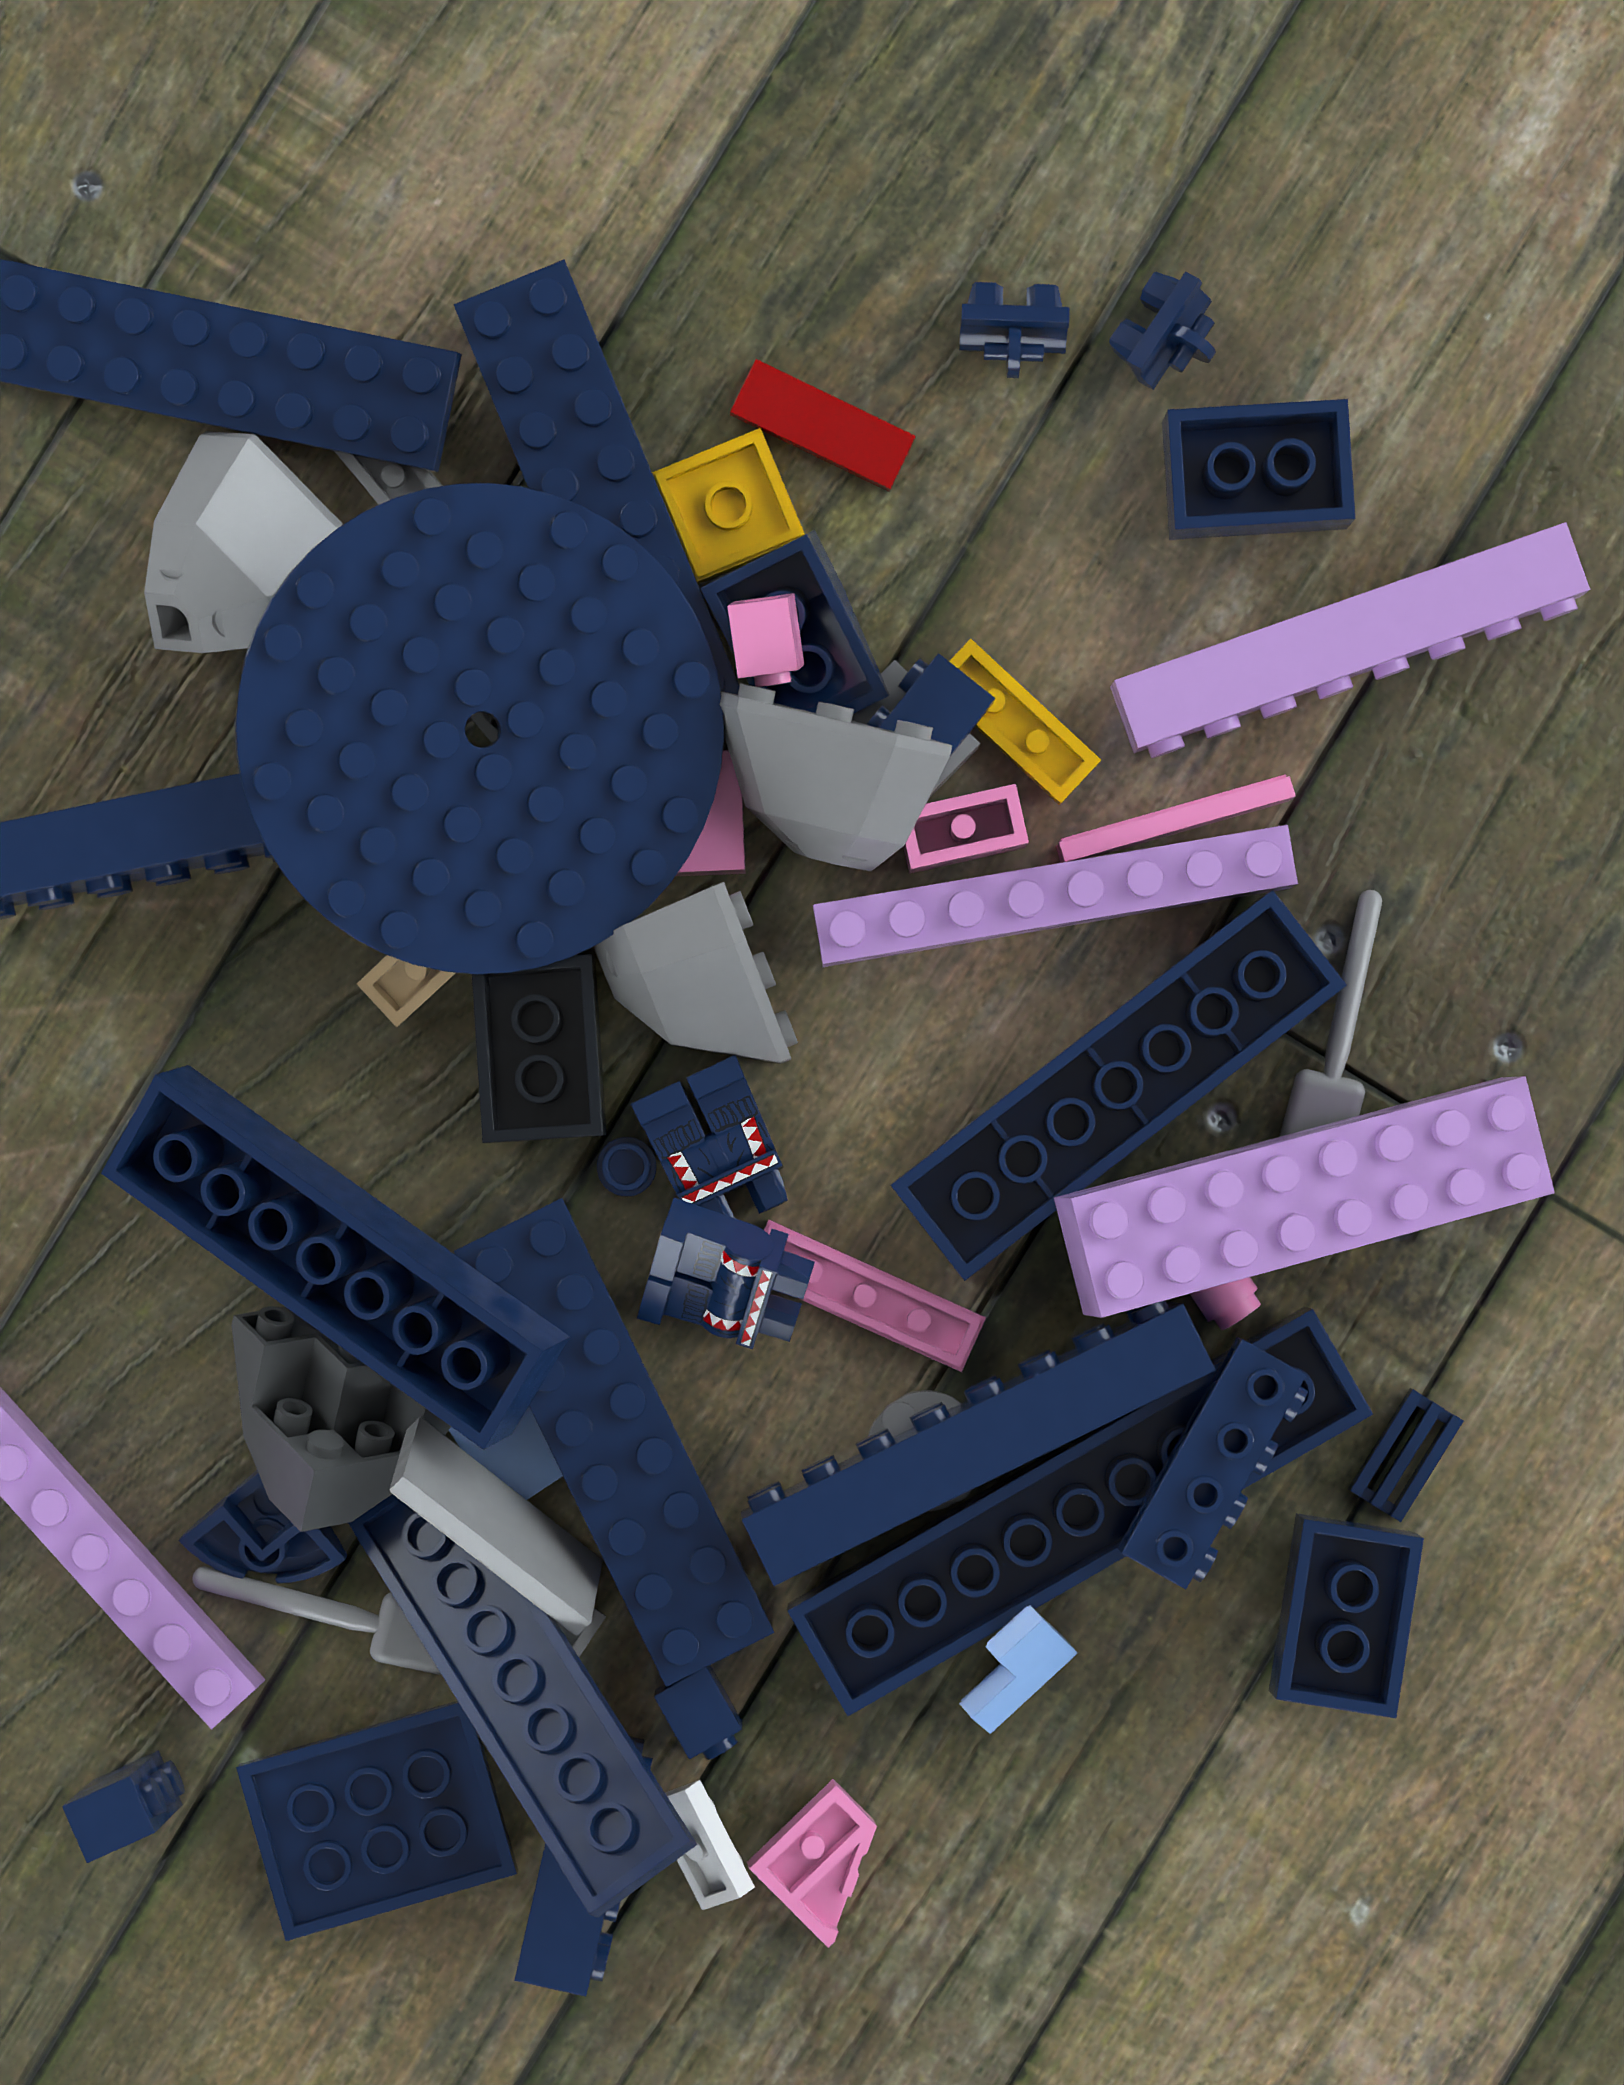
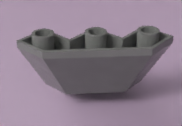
(317, 1419)

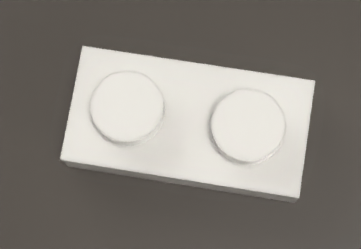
(713, 1865)

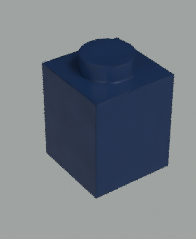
(700, 1713)

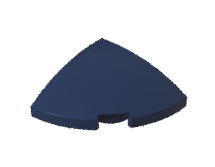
(254, 1535)

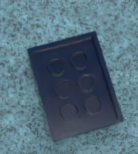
(376, 1819)

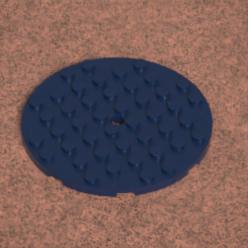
(364, 705)

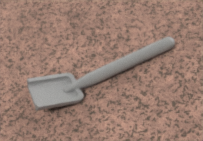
(1326, 1096)
(393, 1636)

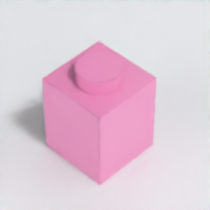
(766, 638)

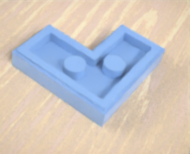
(1028, 1657)

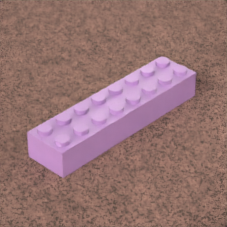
(1303, 1196)

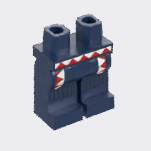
(718, 1162)
(723, 1276)

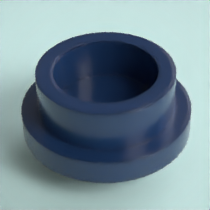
(626, 1166)

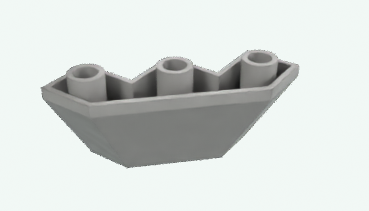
(227, 543)
(829, 781)
(696, 978)

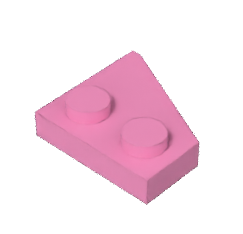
(817, 1859)

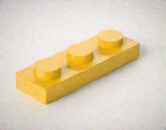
(1026, 728)

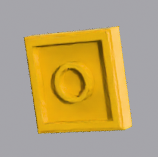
(728, 505)

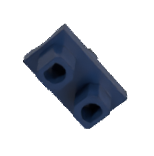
(1014, 331)
(1174, 333)

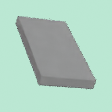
(497, 1526)

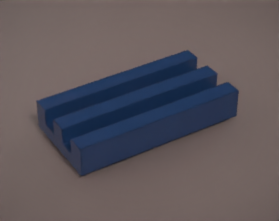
(1425, 1467)

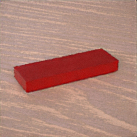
(822, 425)

